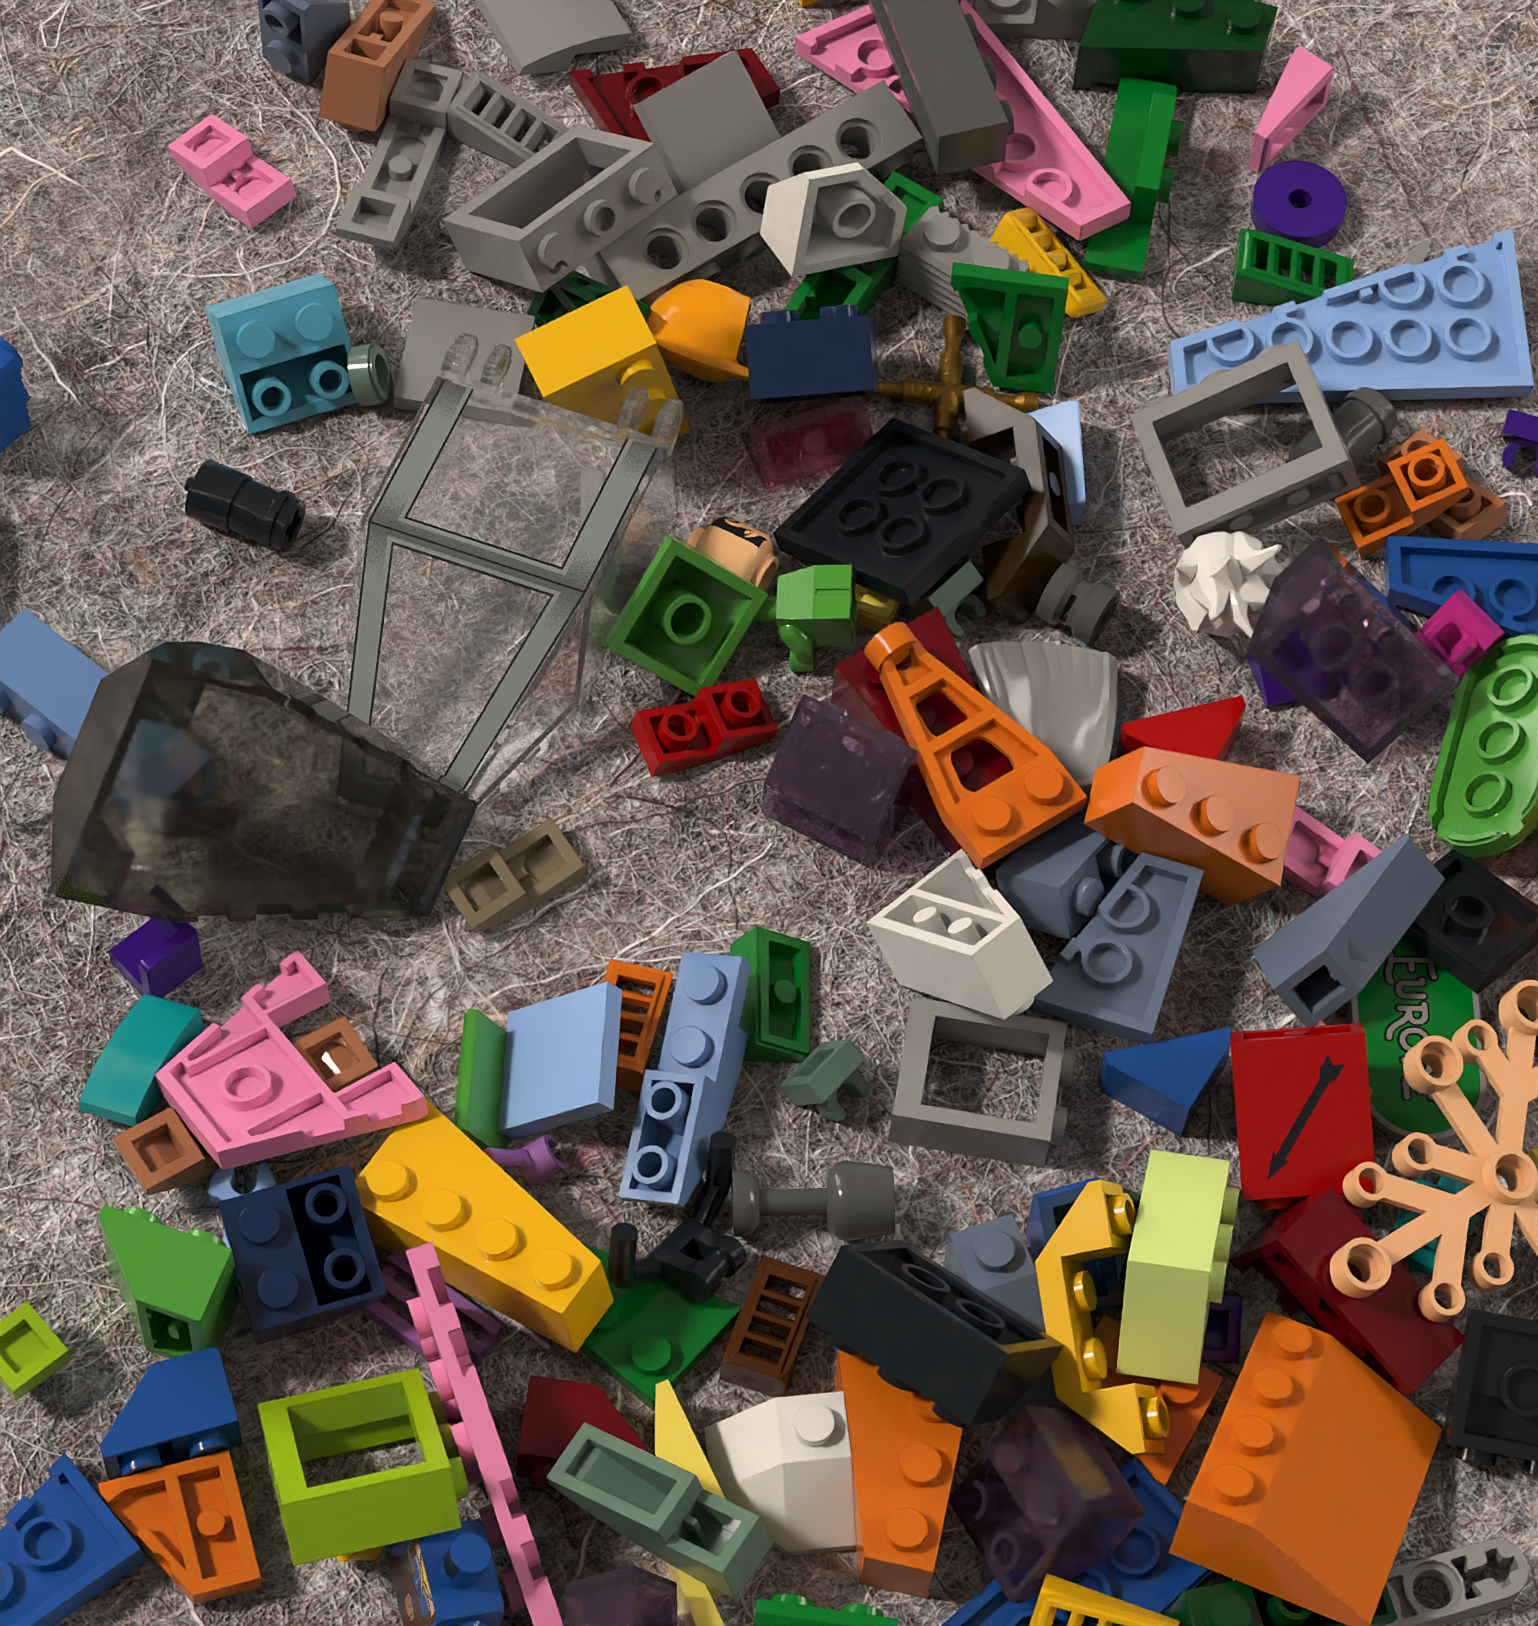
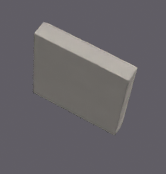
(707, 121)
(434, 330)

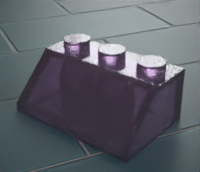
(1347, 651)

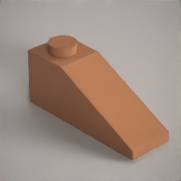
(369, 60)

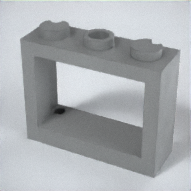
(560, 207)
(1265, 497)

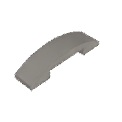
(404, 158)

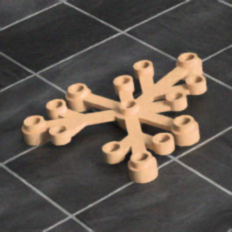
(1446, 1213)

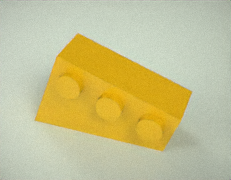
(597, 357)

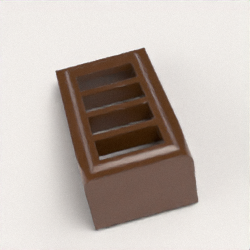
(755, 1371)

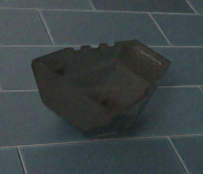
(243, 798)

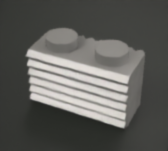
(932, 248)

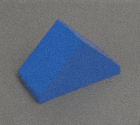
(1167, 1076)

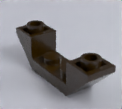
(1022, 564)

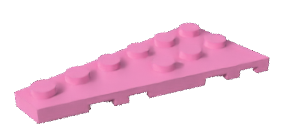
(1043, 158)
(478, 1438)

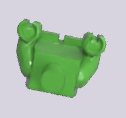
(813, 611)

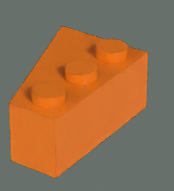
(1199, 814)
(900, 1477)

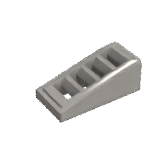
(498, 102)

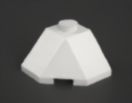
(831, 220)
(791, 1469)

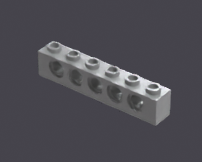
(868, 121)

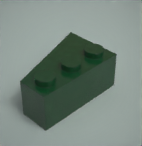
(1177, 42)

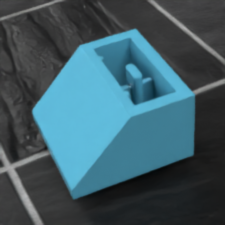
(283, 352)

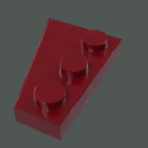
(612, 95)

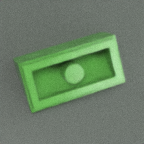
(480, 1081)

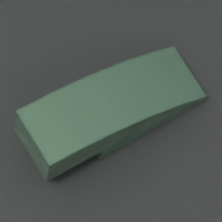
(662, 1509)

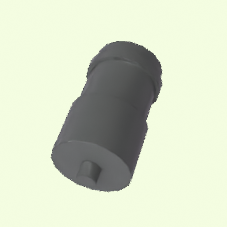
(1363, 422)

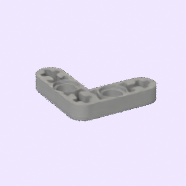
(1483, 1594)

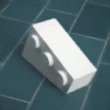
(961, 942)

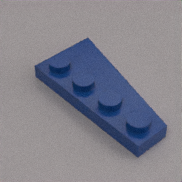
(60, 1550)

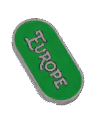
(1399, 1008)

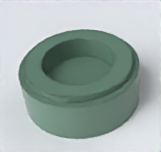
(369, 374)

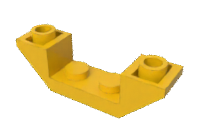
(1091, 1230)

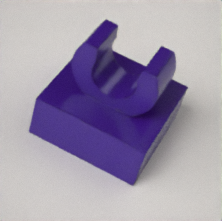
(1524, 432)

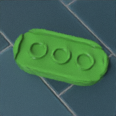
(1488, 758)

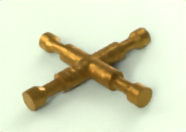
(947, 391)

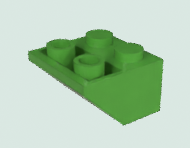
(172, 1281)

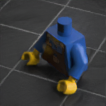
(443, 1577)

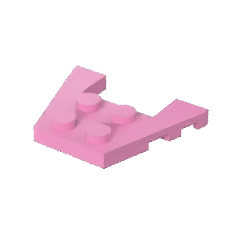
(258, 1097)

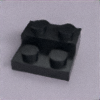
(1495, 1391)

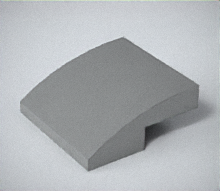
(549, 33)

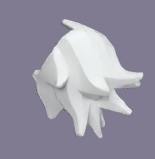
(1225, 582)

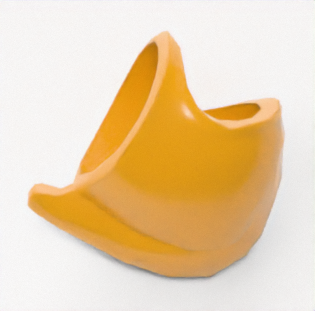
(702, 329)

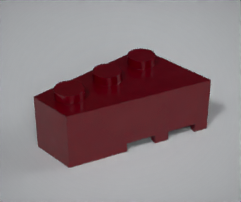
(1379, 1329)

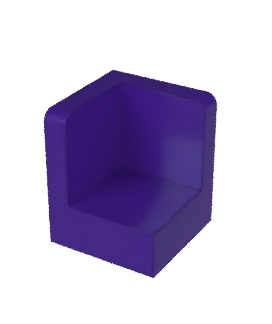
(158, 956)

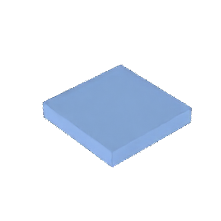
(560, 1060)

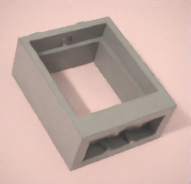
(973, 1132)

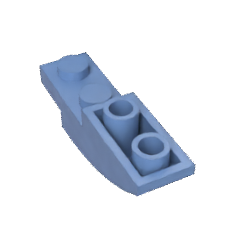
(693, 1081)

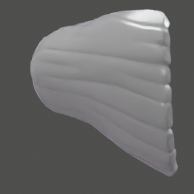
(1056, 695)

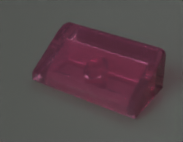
(808, 441)

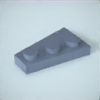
(1126, 954)

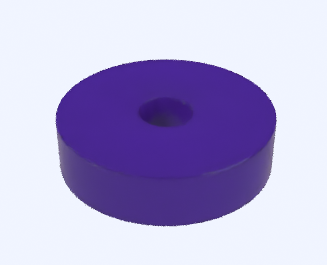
(1302, 184)

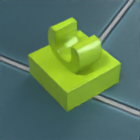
(28, 1351)

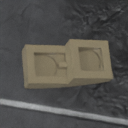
(516, 879)

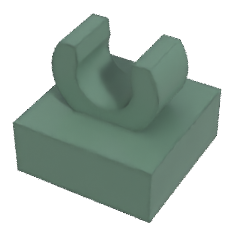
(949, 593)
(821, 1076)

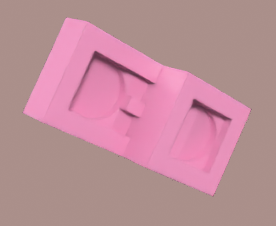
(228, 171)
(1320, 858)

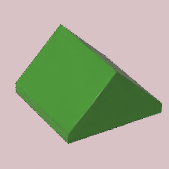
(685, 617)

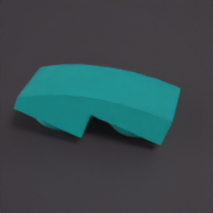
(124, 1076)

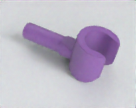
(533, 1160)

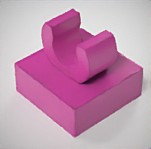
(1462, 631)

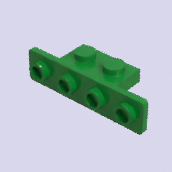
(1134, 160)

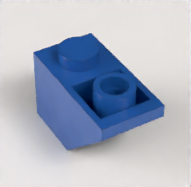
(173, 1416)

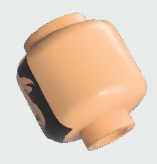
(738, 549)

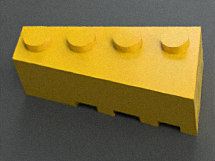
(485, 1230)

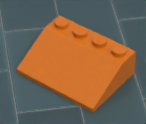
(1308, 1476)

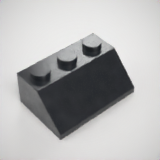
(930, 1331)

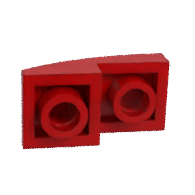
(712, 727)

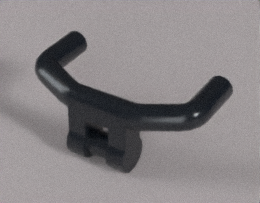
(671, 1259)

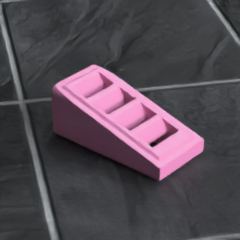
(1293, 105)

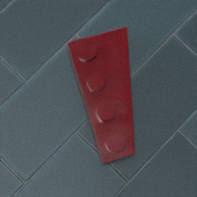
(862, 694)

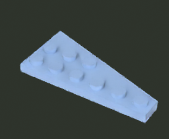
(1404, 331)

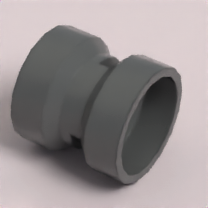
(1077, 604)

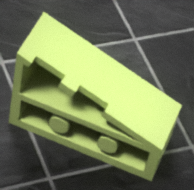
(1176, 1265)

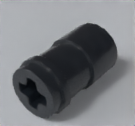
(244, 506)

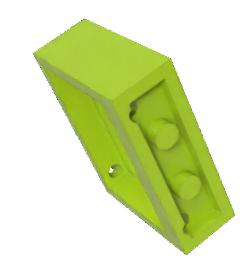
(370, 1507)

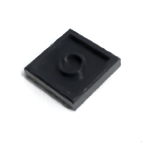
(1474, 923)

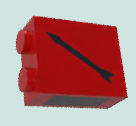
(1301, 1110)

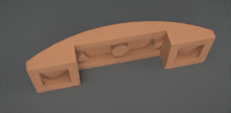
(168, 1155)

